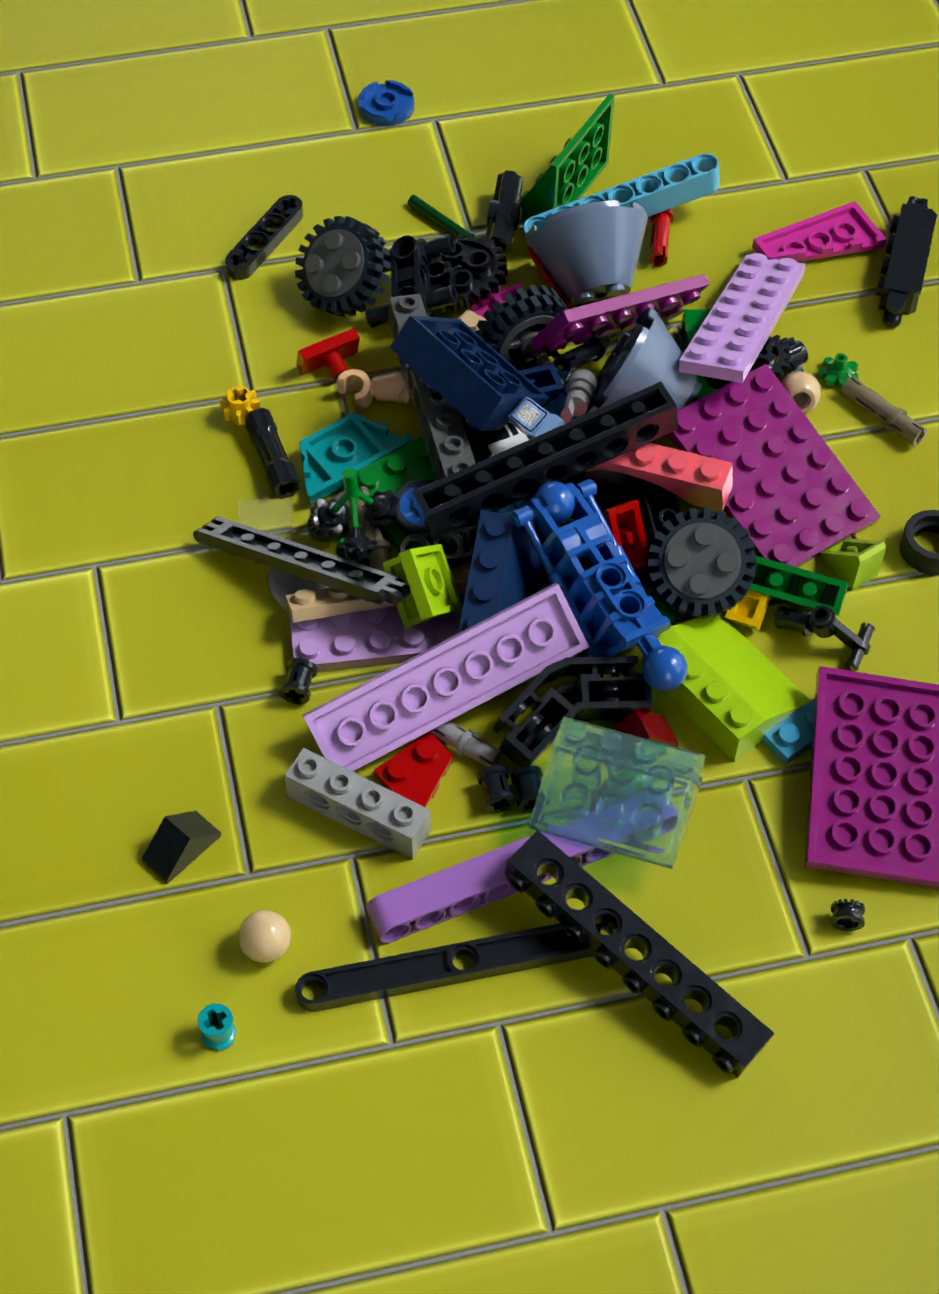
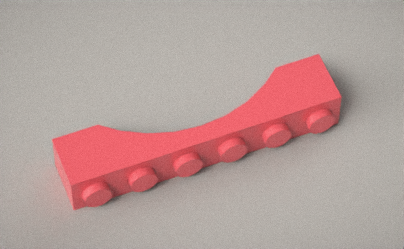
(690, 476)

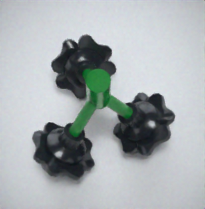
(331, 518)

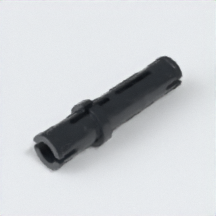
(591, 350)

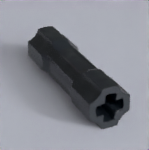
(278, 469)

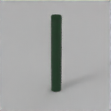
(437, 217)

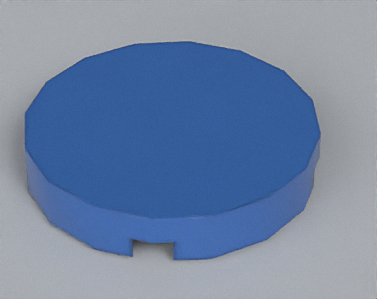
(386, 103)

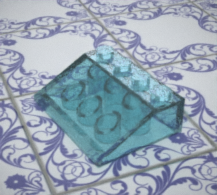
(618, 792)

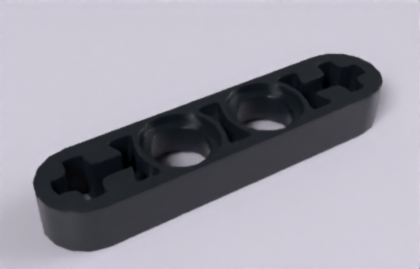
(259, 234)

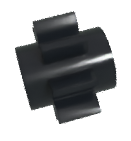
(798, 354)

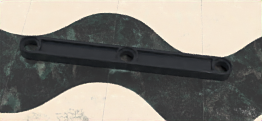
(435, 966)

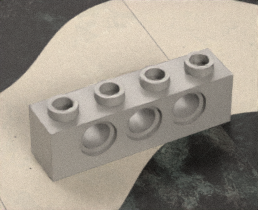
(358, 803)

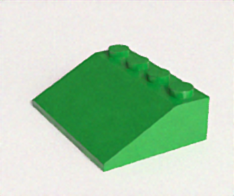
(575, 166)

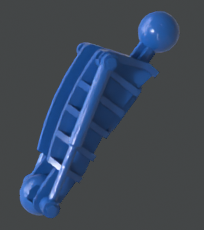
(608, 613)

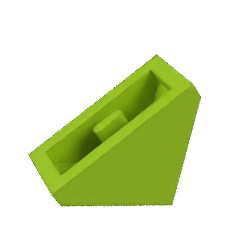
(855, 560)

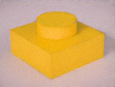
(749, 610)

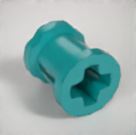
(216, 1015)

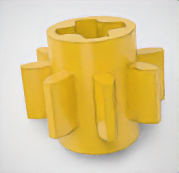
(239, 404)

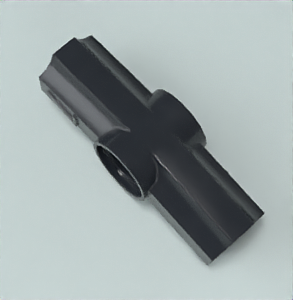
(504, 210)

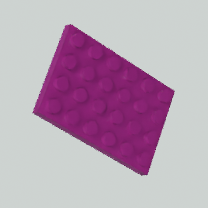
(784, 474)
(874, 778)

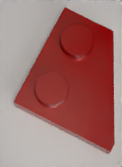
(416, 769)

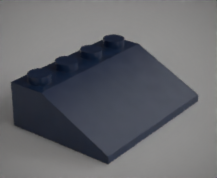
(464, 370)

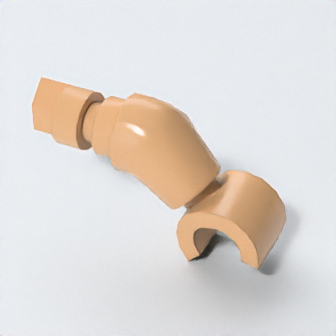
(384, 387)

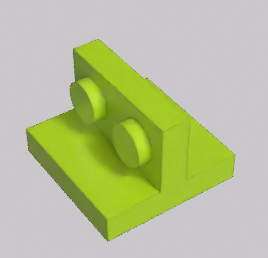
(430, 584)

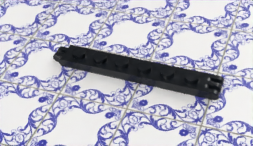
(303, 561)

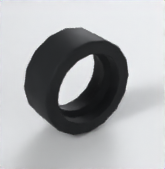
(912, 553)

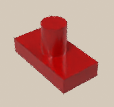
(329, 353)

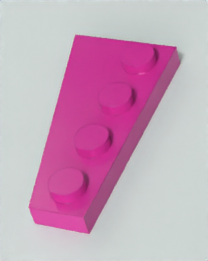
(822, 236)

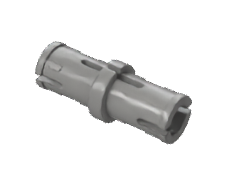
(468, 743)

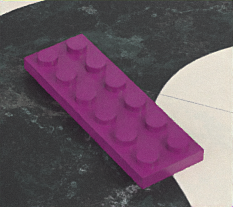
(617, 313)

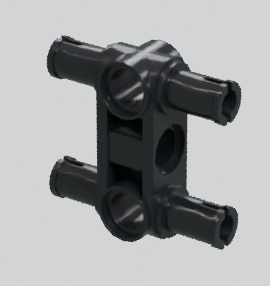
(411, 275)

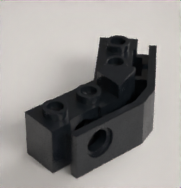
(585, 699)

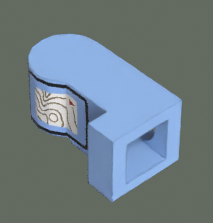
(533, 419)

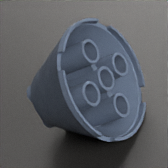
(591, 249)
(641, 361)

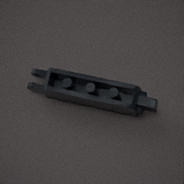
(907, 260)

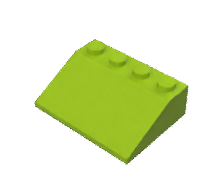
(729, 684)

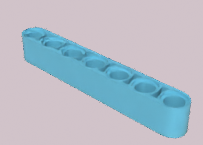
(655, 190)

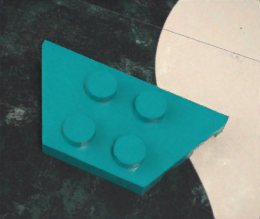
(343, 445)

